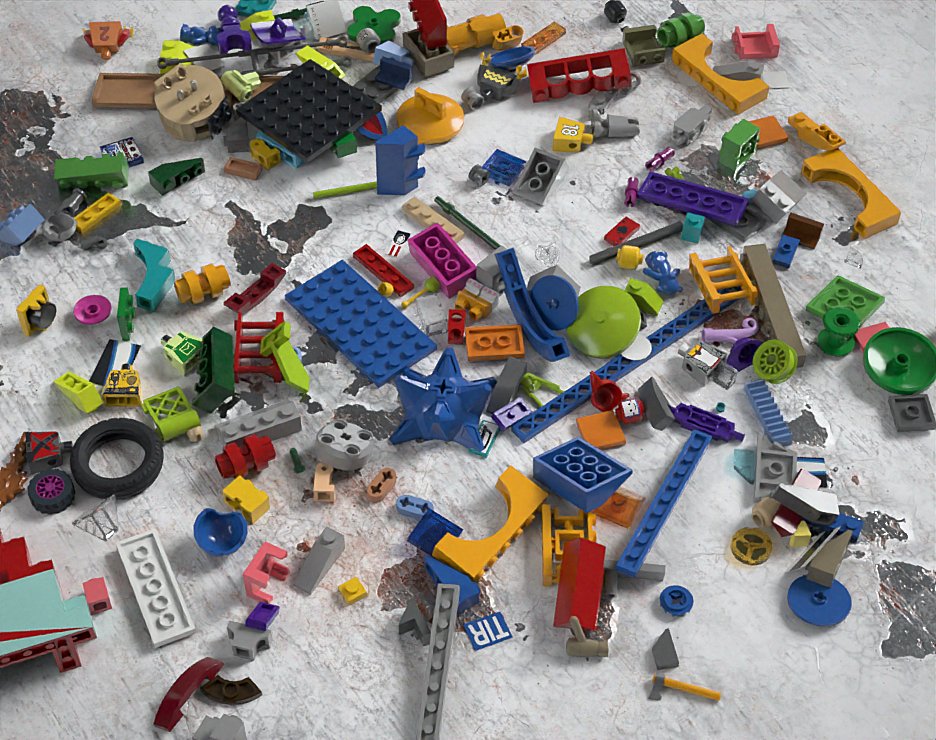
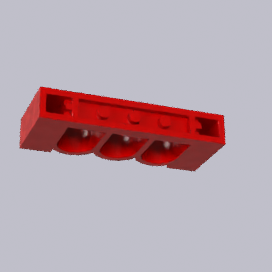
(543, 90)

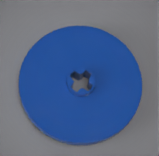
(562, 292)
(832, 608)

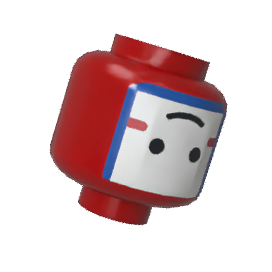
(630, 411)

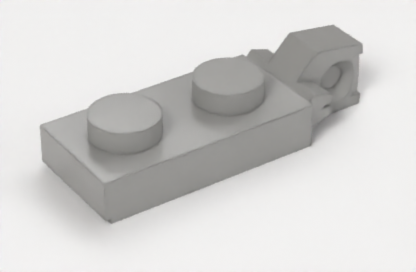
(602, 101)

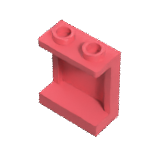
(756, 44)

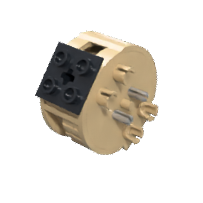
(191, 103)

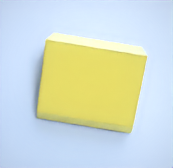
(801, 536)

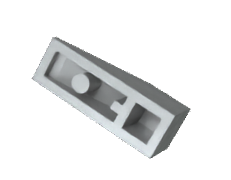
(740, 71)
(320, 560)

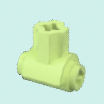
(241, 85)

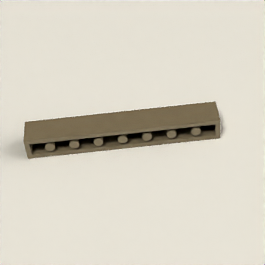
(771, 299)

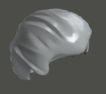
(59, 227)

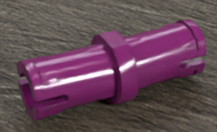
(659, 159)
(631, 192)

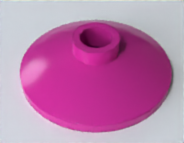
(92, 309)

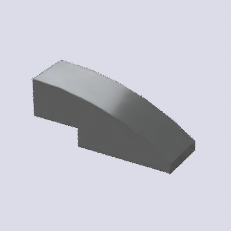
(507, 384)
(655, 405)

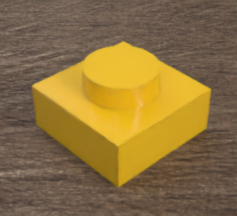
(352, 591)

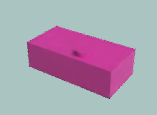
(442, 259)

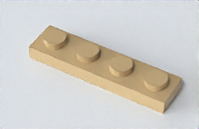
(429, 217)

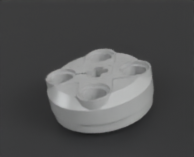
(344, 445)

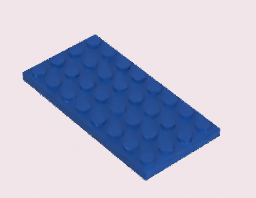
(361, 323)

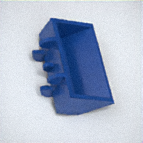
(398, 162)

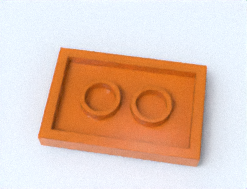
(494, 342)

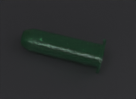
(299, 468)

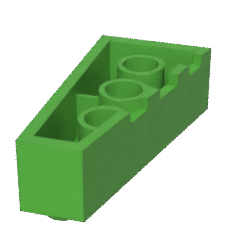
(92, 171)

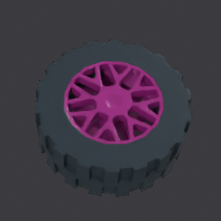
(51, 491)

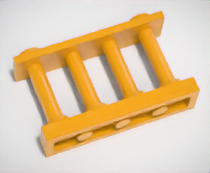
(709, 288)

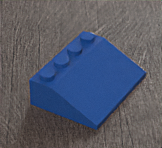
(580, 473)

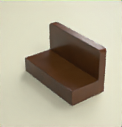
(804, 229)

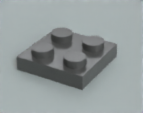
(912, 412)

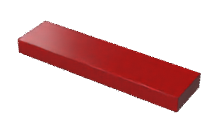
(383, 270)

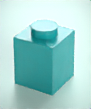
(692, 228)

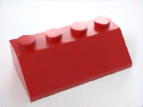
(430, 22)

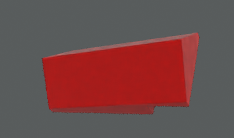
(580, 584)

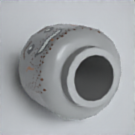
(368, 40)

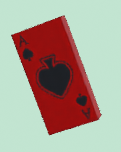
(622, 231)

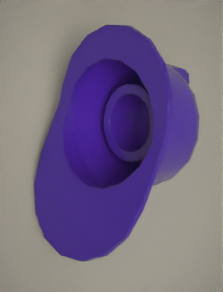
(742, 353)

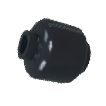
(615, 11)

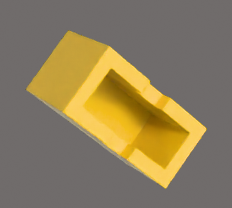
(247, 498)

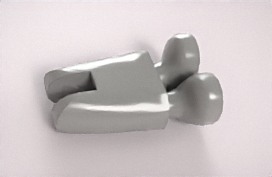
(613, 126)

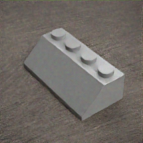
(272, 421)

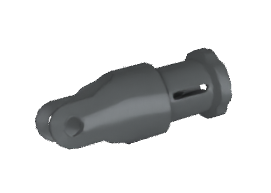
(71, 204)

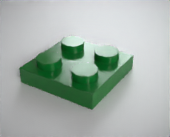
(125, 314)

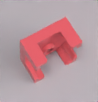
(259, 571)

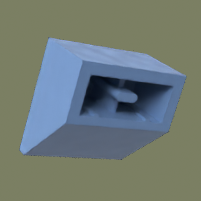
(20, 224)

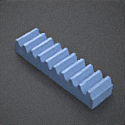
(768, 413)

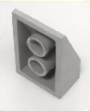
(541, 177)
(778, 196)

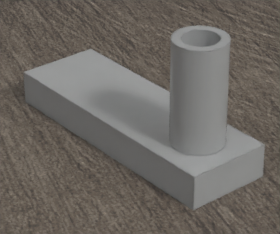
(647, 571)

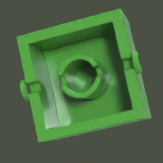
(739, 144)

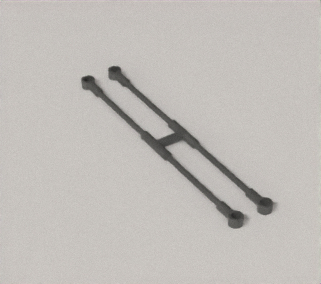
(260, 51)

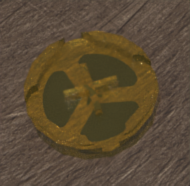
(751, 546)

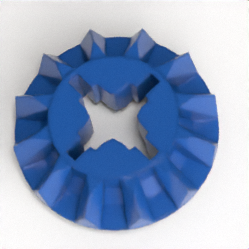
(676, 592)

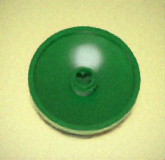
(900, 361)

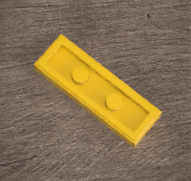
(96, 212)

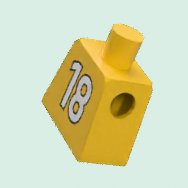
(570, 136)

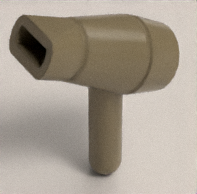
(583, 647)

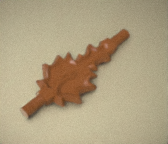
(11, 477)

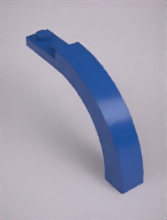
(535, 330)

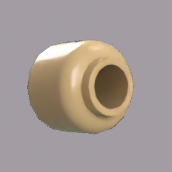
(764, 512)

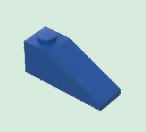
(444, 574)

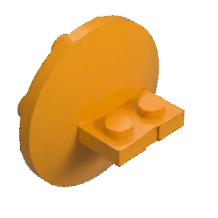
(431, 117)

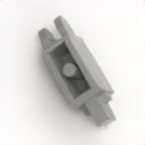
(690, 125)

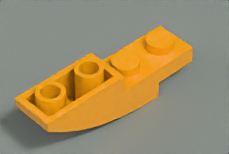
(813, 134)

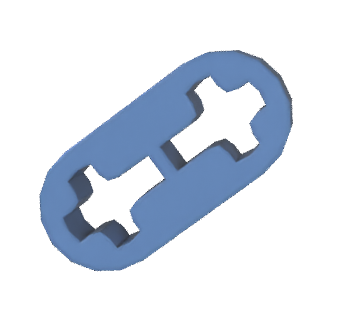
(414, 508)

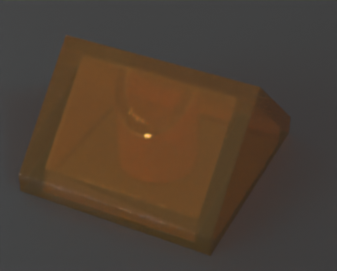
(621, 507)

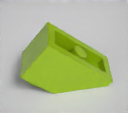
(644, 296)

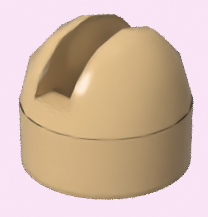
(195, 433)

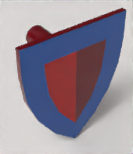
(374, 128)

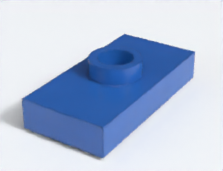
(785, 251)

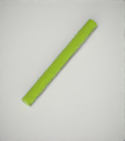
(343, 190)

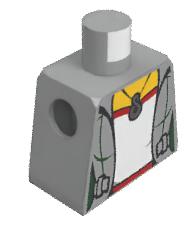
(701, 361)

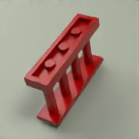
(272, 369)

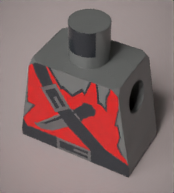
(45, 450)

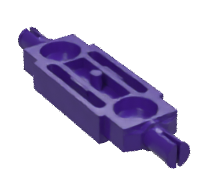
(706, 422)

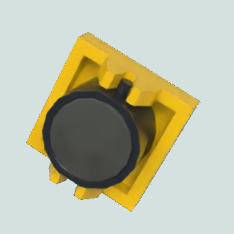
(36, 311)

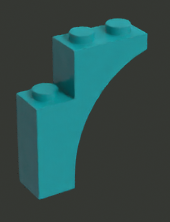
(158, 277)

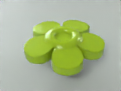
(674, 173)

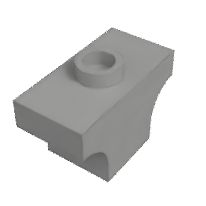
(247, 640)

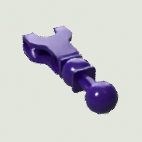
(232, 35)

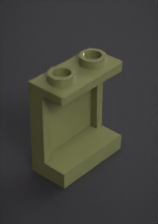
(642, 45)

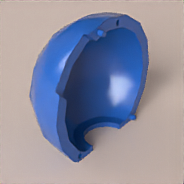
(220, 532)

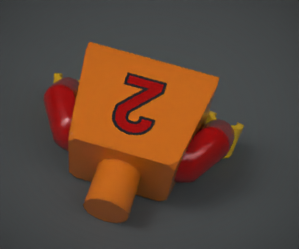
(106, 37)

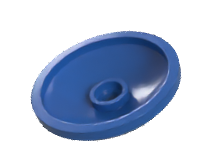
(512, 58)

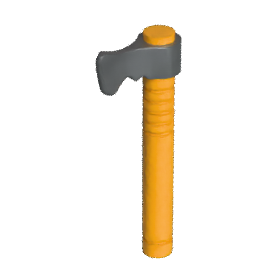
(660, 680)

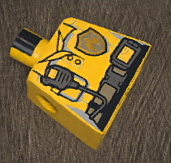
(123, 388)

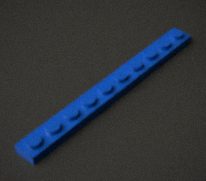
(663, 504)

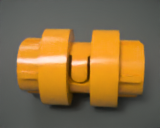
(194, 286)

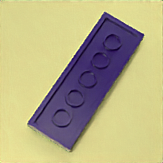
(693, 198)

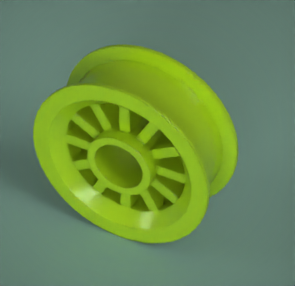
(780, 353)

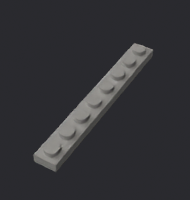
(438, 662)

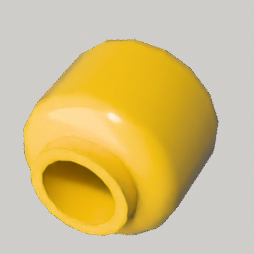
(629, 257)

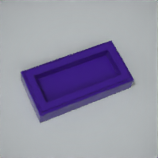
(262, 616)

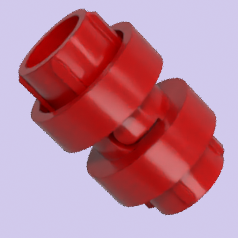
(253, 453)

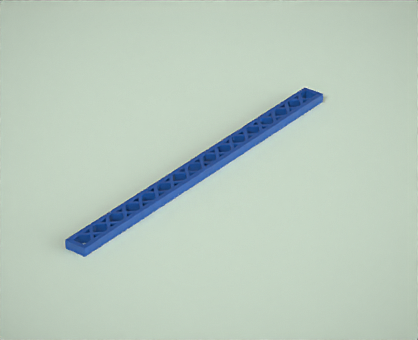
(615, 365)

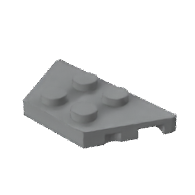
(772, 467)

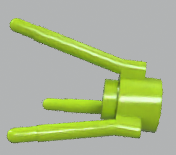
(532, 383)

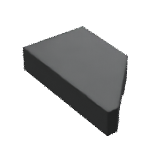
(665, 652)

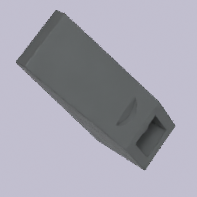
(811, 504)

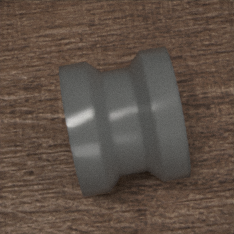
(479, 175)

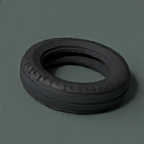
(114, 430)

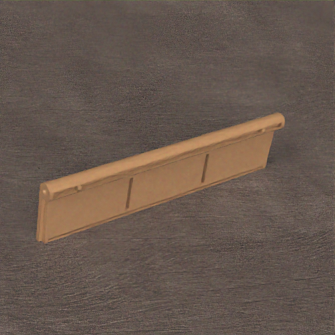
(138, 90)

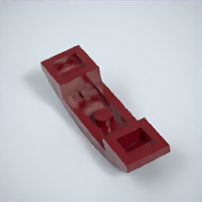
(258, 291)
(181, 690)

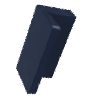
(394, 73)

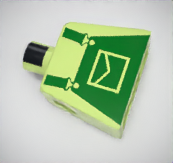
(182, 351)

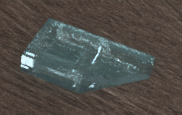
(744, 464)

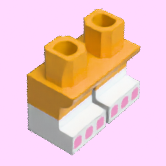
(477, 299)

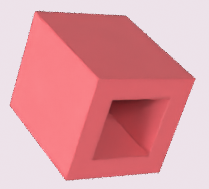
(97, 595)

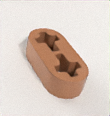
(378, 482)

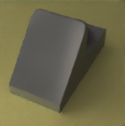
(413, 620)

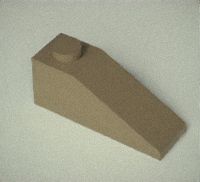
(827, 561)

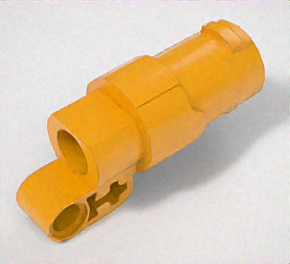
(483, 31)

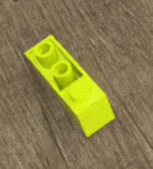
(309, 53)

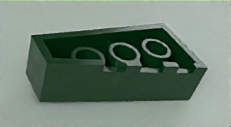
(215, 370)

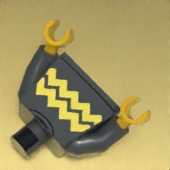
(496, 82)

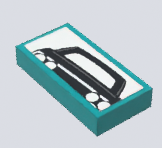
(489, 433)

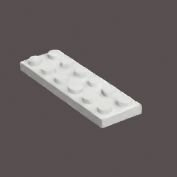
(155, 588)

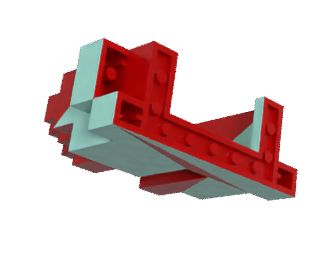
(35, 613)

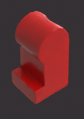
(456, 326)

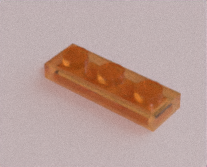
(545, 37)

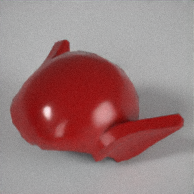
(605, 393)

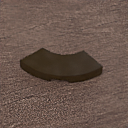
(231, 692)

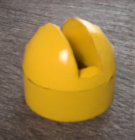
(385, 289)

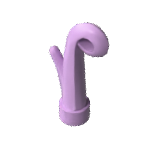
(709, 335)

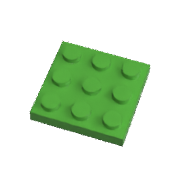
(846, 294)

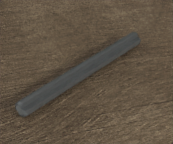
(637, 242)

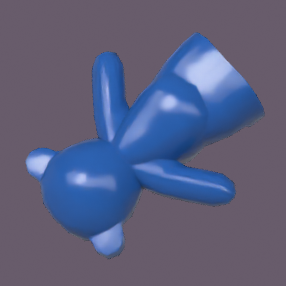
(199, 35)
(660, 271)

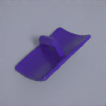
(276, 31)

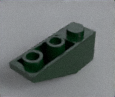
(174, 174)

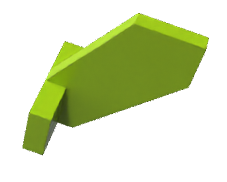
(287, 359)

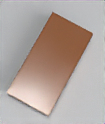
(243, 168)

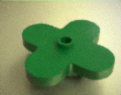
(380, 22)

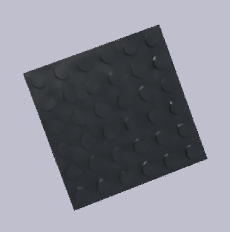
(308, 110)

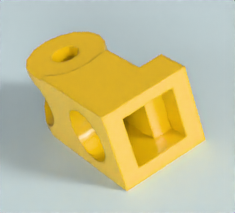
(264, 155)

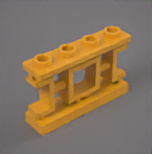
(552, 544)

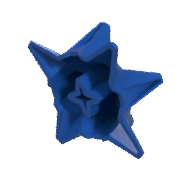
(442, 404)

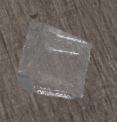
(725, 376)

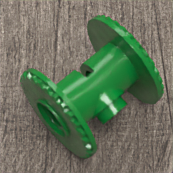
(839, 330)

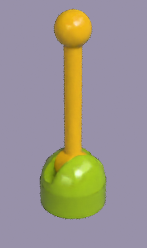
(431, 285)

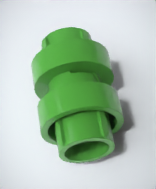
(680, 29)

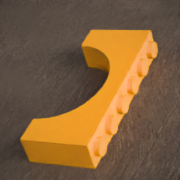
(733, 93)
(838, 168)
(474, 556)

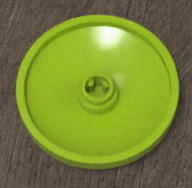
(605, 322)

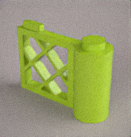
(176, 422)

